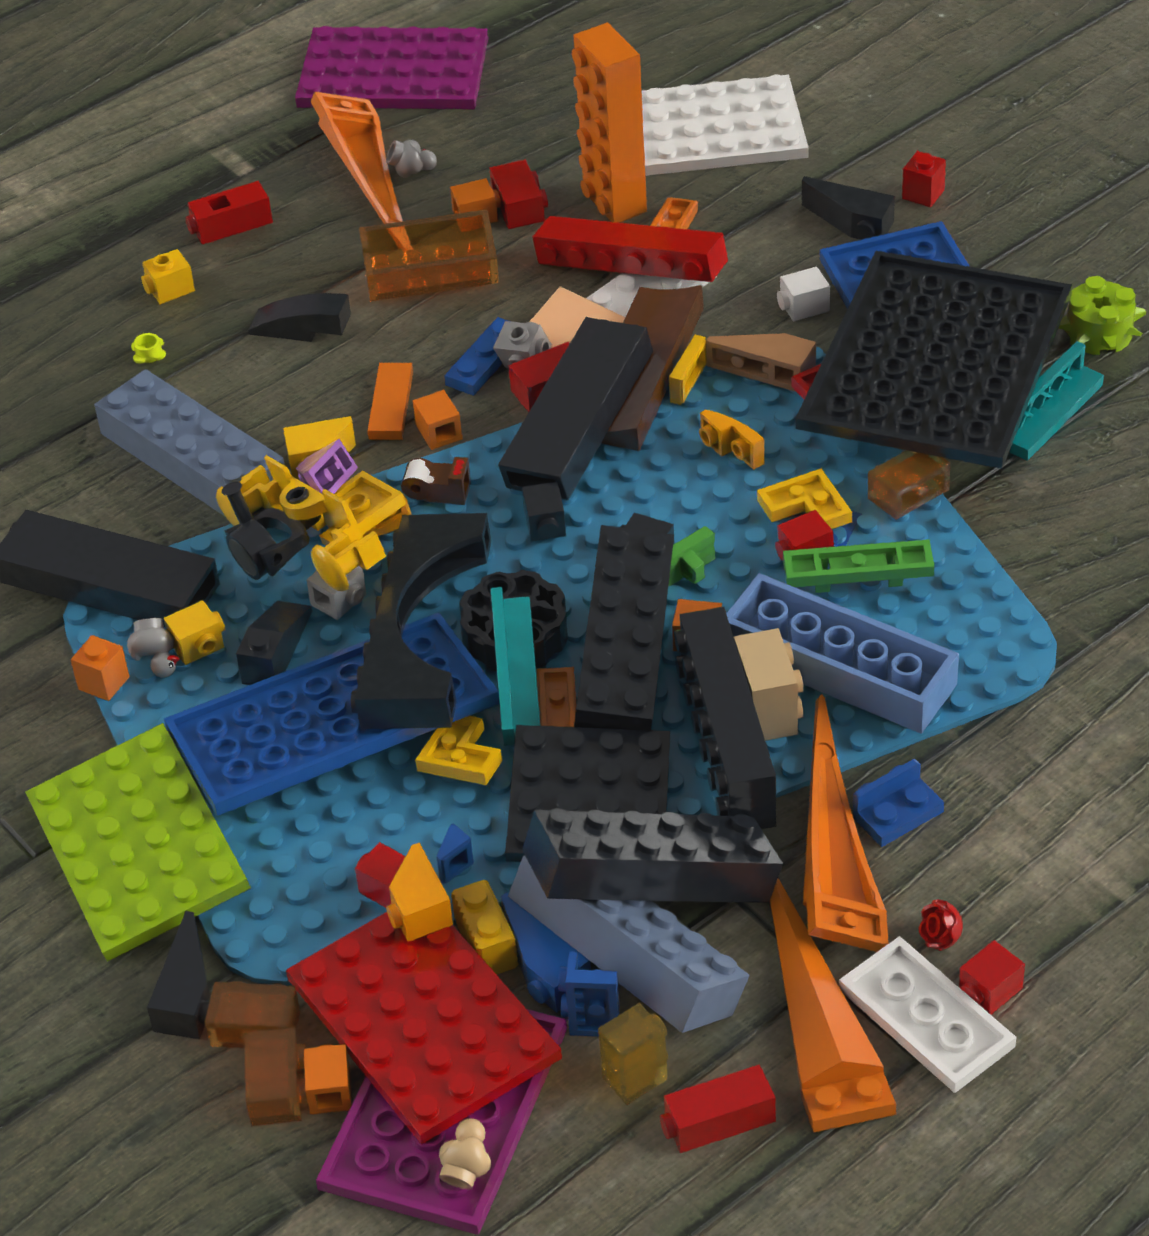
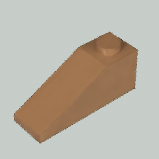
(762, 356)

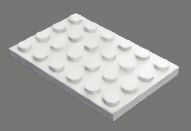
(721, 125)

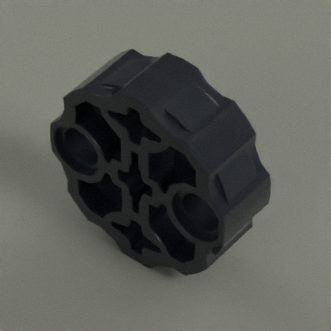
(547, 615)

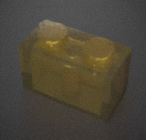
(633, 1053)

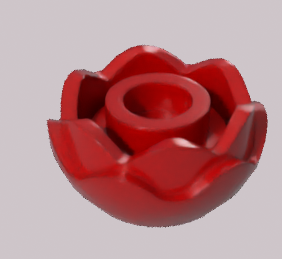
(940, 925)

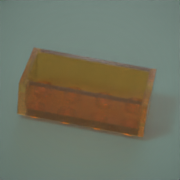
(429, 255)

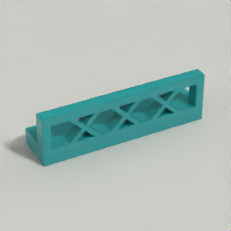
(1055, 400)
(515, 663)

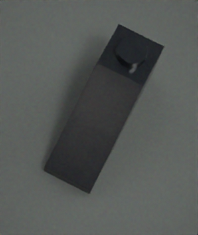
(848, 208)
(271, 641)
(182, 989)

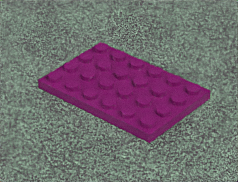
(395, 66)
(388, 1168)

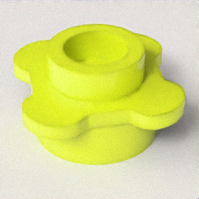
(148, 348)

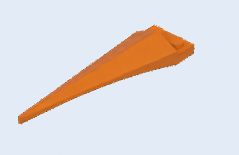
(357, 137)
(837, 880)
(834, 1059)

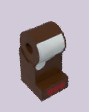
(437, 481)

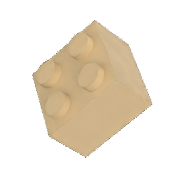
(772, 681)

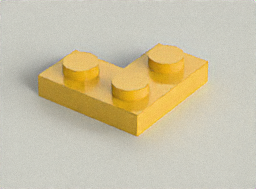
(806, 494)
(456, 756)

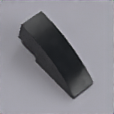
(303, 317)

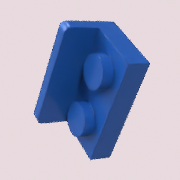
(895, 803)
(589, 997)

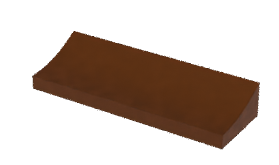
(670, 323)

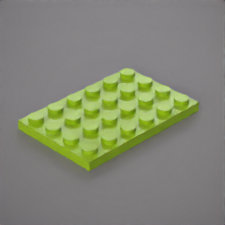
(136, 841)

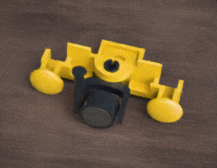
(297, 507)

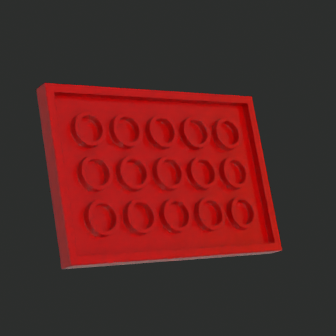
(424, 1021)

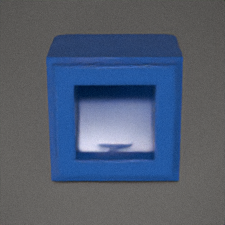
(454, 854)

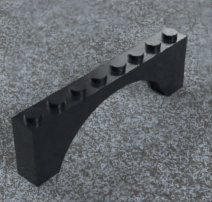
(394, 683)

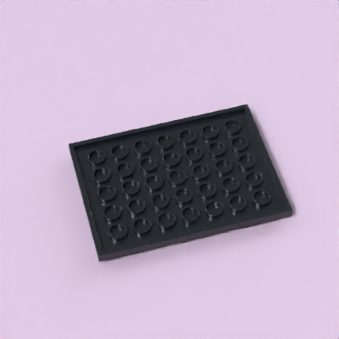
(936, 359)

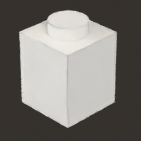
(804, 294)

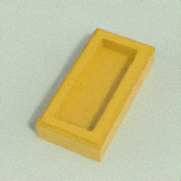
(687, 370)

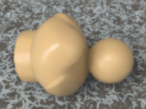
(466, 1157)

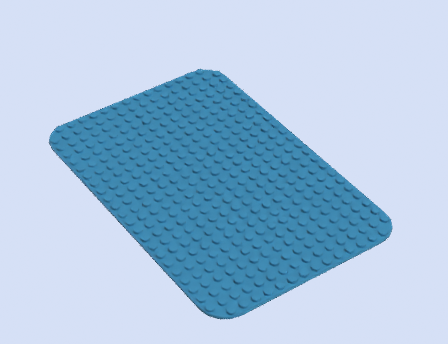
(309, 837)

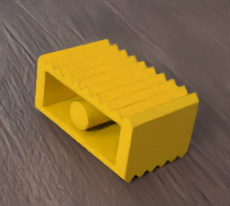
(485, 925)

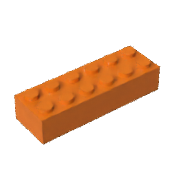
(610, 122)

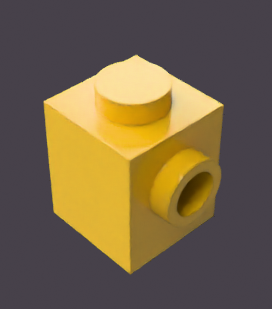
(167, 276)
(195, 632)

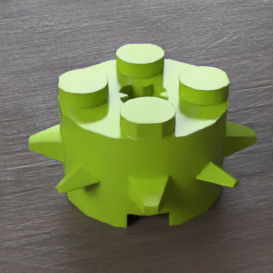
(1101, 315)

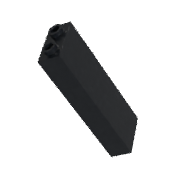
(577, 406)
(103, 568)

